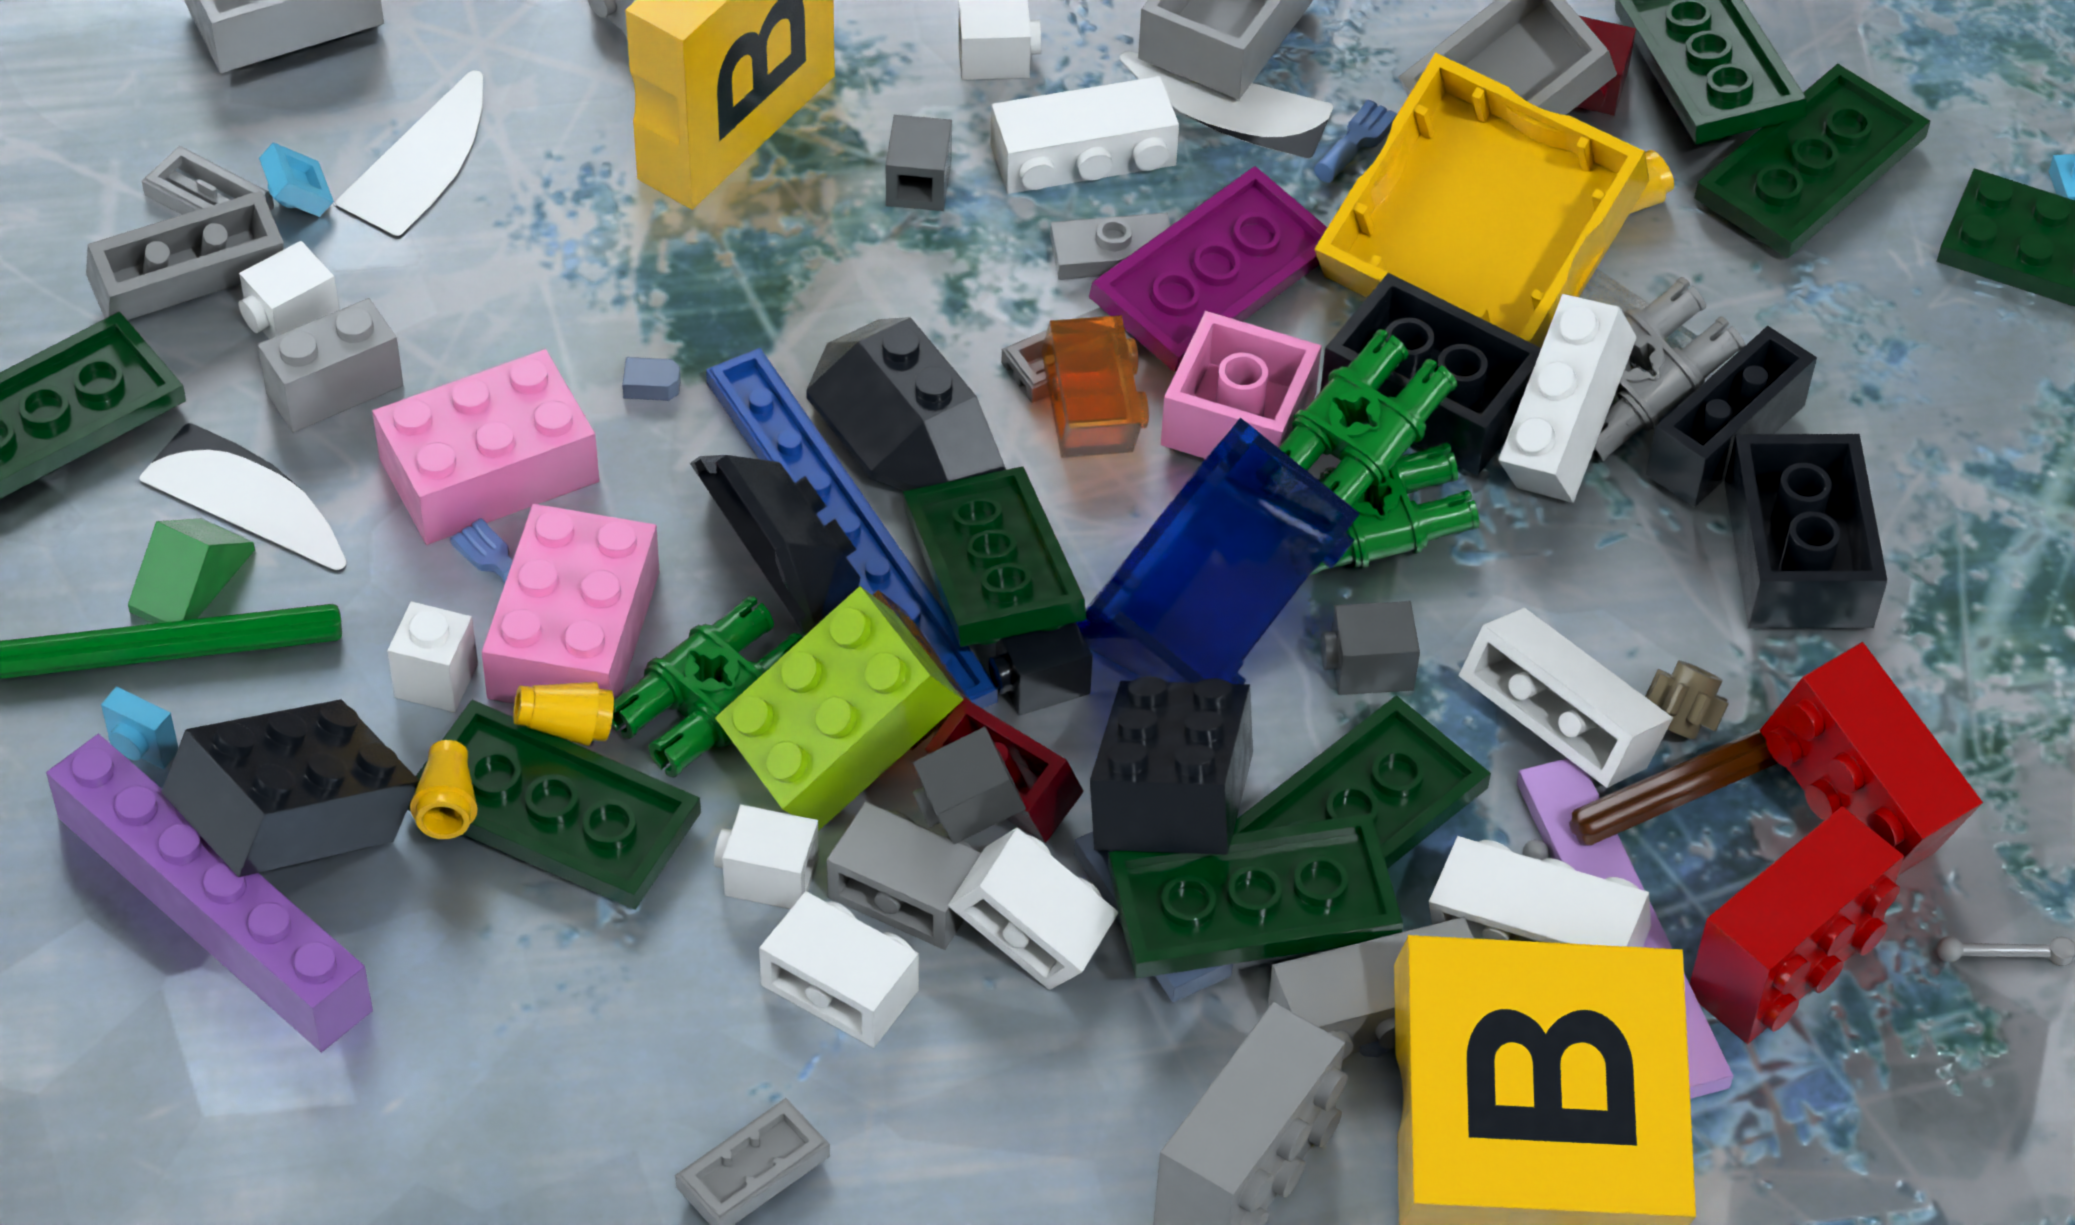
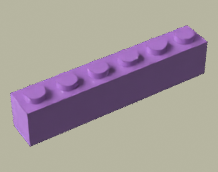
(234, 918)

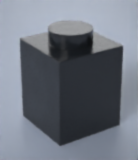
(1042, 667)

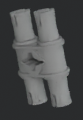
(1677, 372)

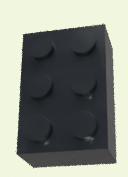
(1483, 358)
(1805, 531)
(1172, 766)
(289, 786)

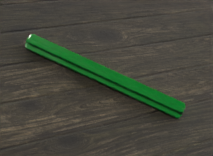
(169, 640)

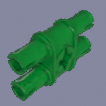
(1354, 402)
(1395, 524)
(698, 682)

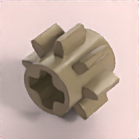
(1689, 698)

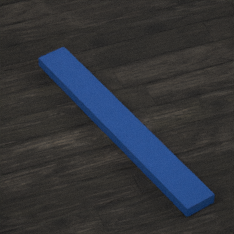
(783, 433)

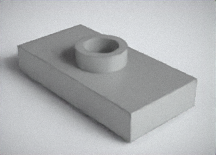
(1099, 244)
(753, 1165)

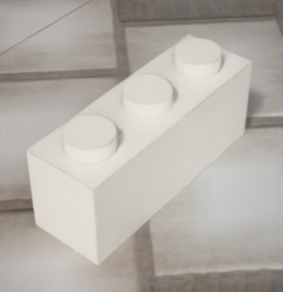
(1084, 134)
(1567, 398)
(1565, 697)
(1536, 899)

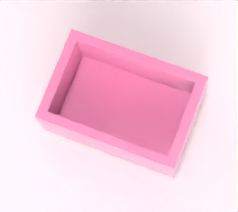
(486, 446)
(571, 602)

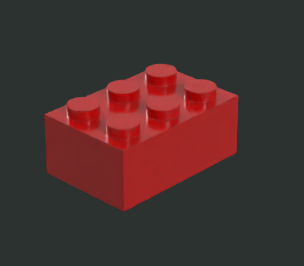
(1866, 749)
(1796, 926)

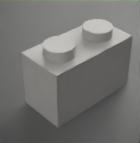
(330, 365)
(900, 873)

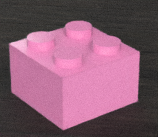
(1234, 374)

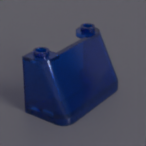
(1218, 564)

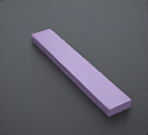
(1551, 796)

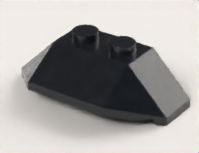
(902, 407)
(783, 533)

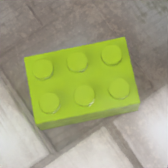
(838, 708)

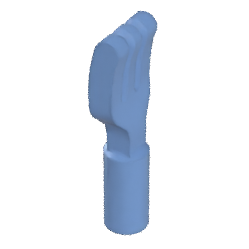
(1363, 130)
(483, 548)

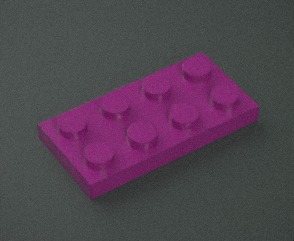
(1216, 259)

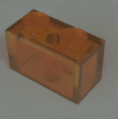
(1093, 386)

